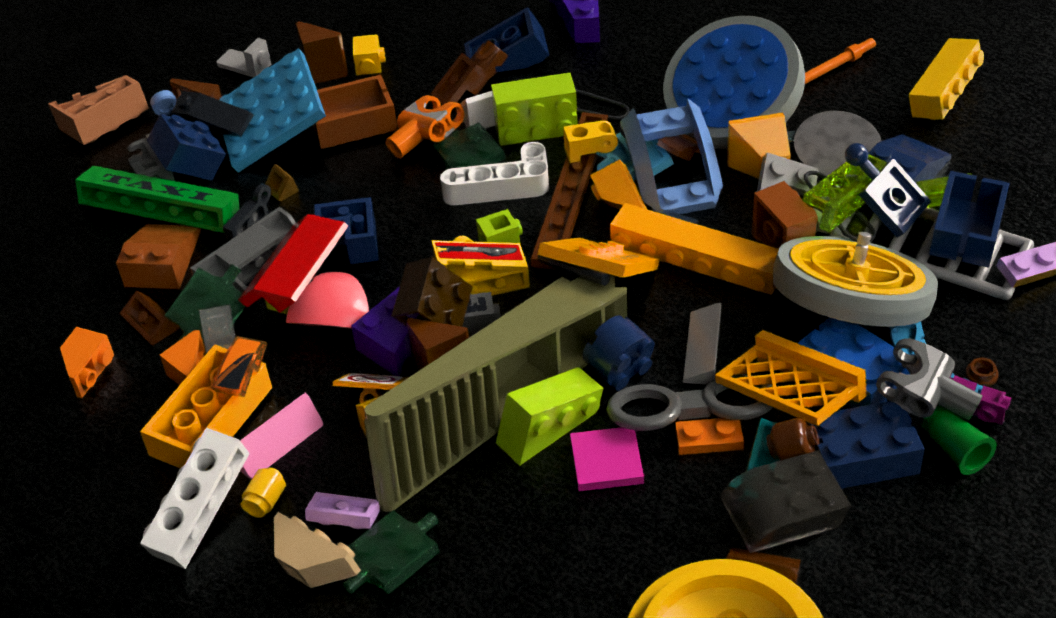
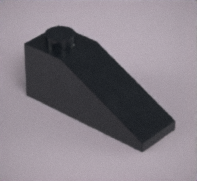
(216, 114)

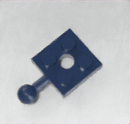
(878, 192)

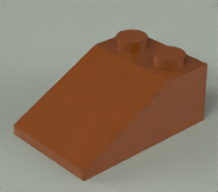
(157, 256)

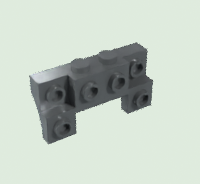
(248, 249)

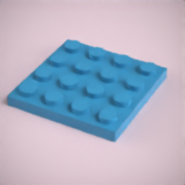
(282, 106)

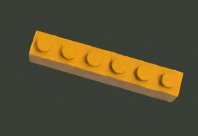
(695, 247)

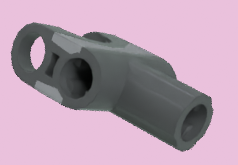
(927, 382)

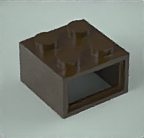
(432, 293)

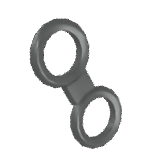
(680, 405)

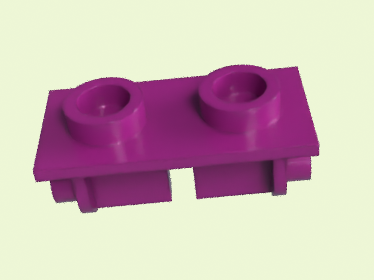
(993, 402)

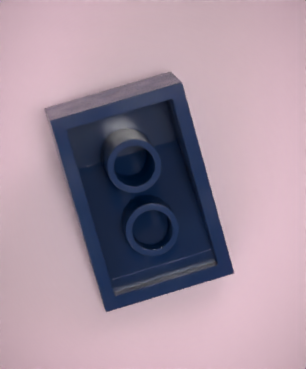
(518, 37)
(915, 158)

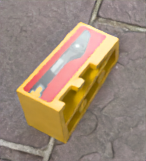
(485, 265)

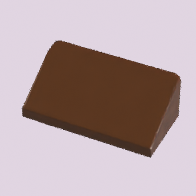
(148, 318)

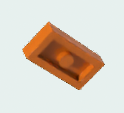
(708, 436)

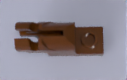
(470, 73)

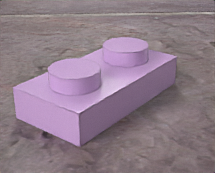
(342, 510)

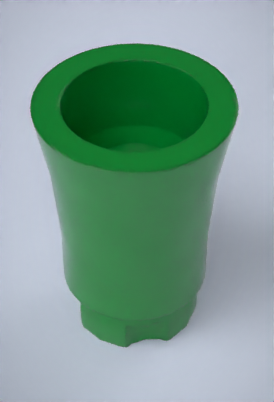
(959, 440)

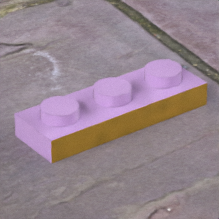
(1029, 265)

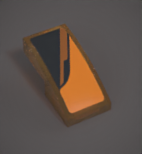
(237, 366)

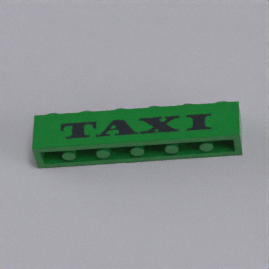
(156, 198)

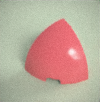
(329, 300)

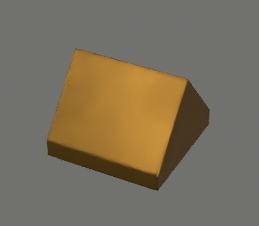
(281, 183)

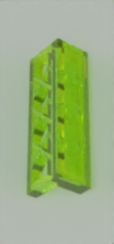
(842, 200)

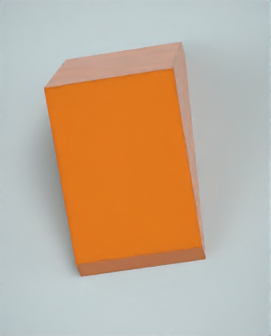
(183, 356)

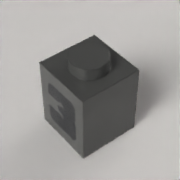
(480, 312)

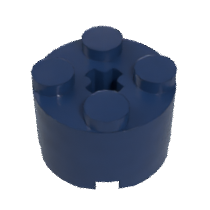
(619, 351)

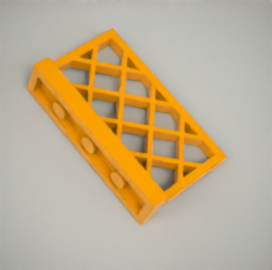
(798, 364)

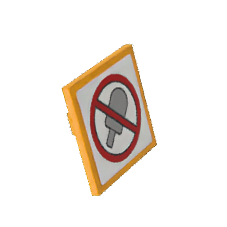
(370, 383)

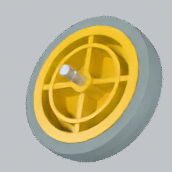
(855, 280)

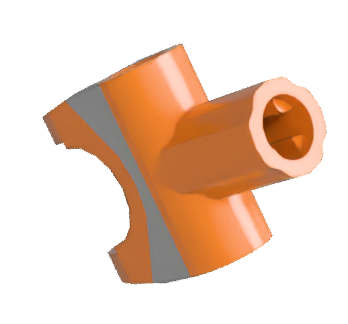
(420, 123)

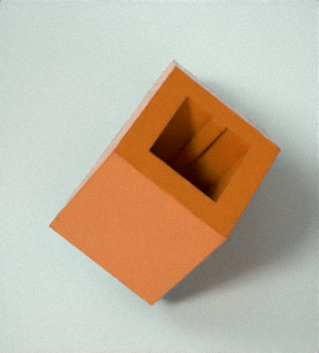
(85, 358)

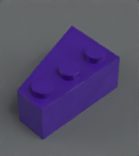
(580, 19)
(383, 337)

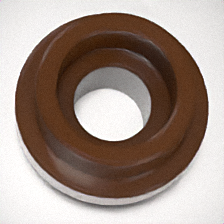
(982, 371)

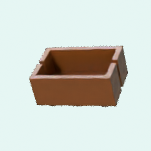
(355, 112)

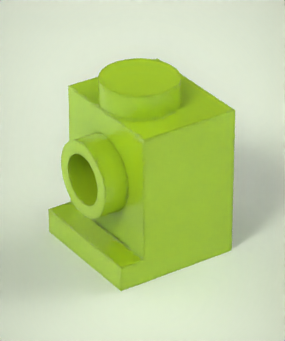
(499, 228)

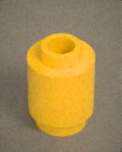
(263, 492)

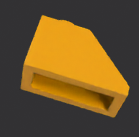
(616, 186)

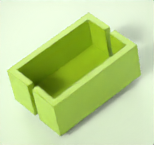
(534, 108)

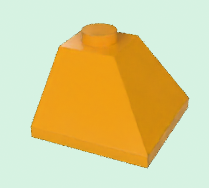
(754, 137)

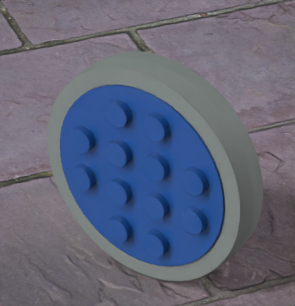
(735, 73)

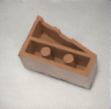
(100, 111)

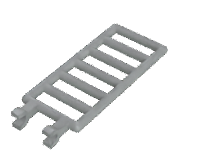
(949, 272)

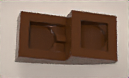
(680, 145)

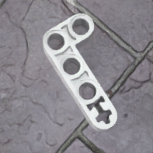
(499, 180)

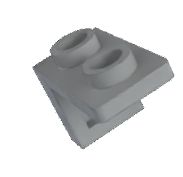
(249, 62)

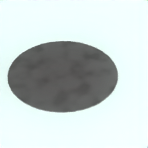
(826, 135)

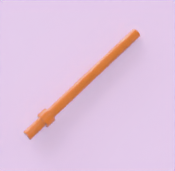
(850, 54)

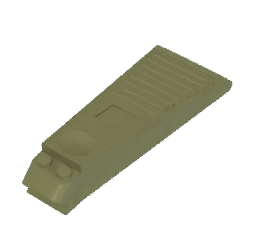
(460, 397)

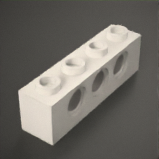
(196, 515)

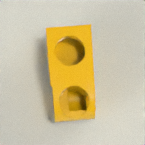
(588, 139)

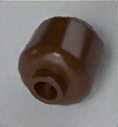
(791, 439)

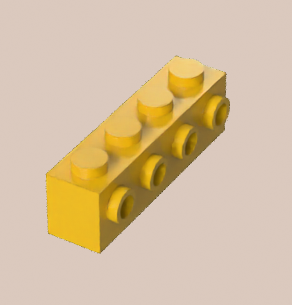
(945, 78)

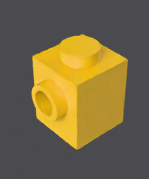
(367, 54)

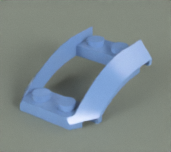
(670, 123)

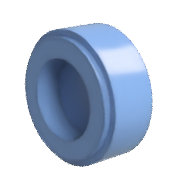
(163, 102)

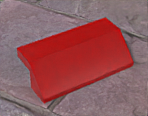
(294, 262)

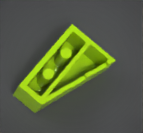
(546, 412)

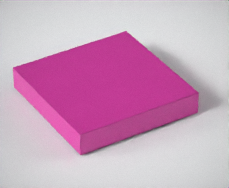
(606, 458)

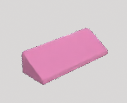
(280, 434)

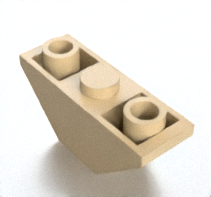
(311, 554)

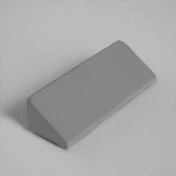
(702, 345)

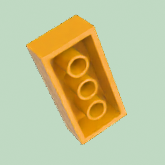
(196, 405)

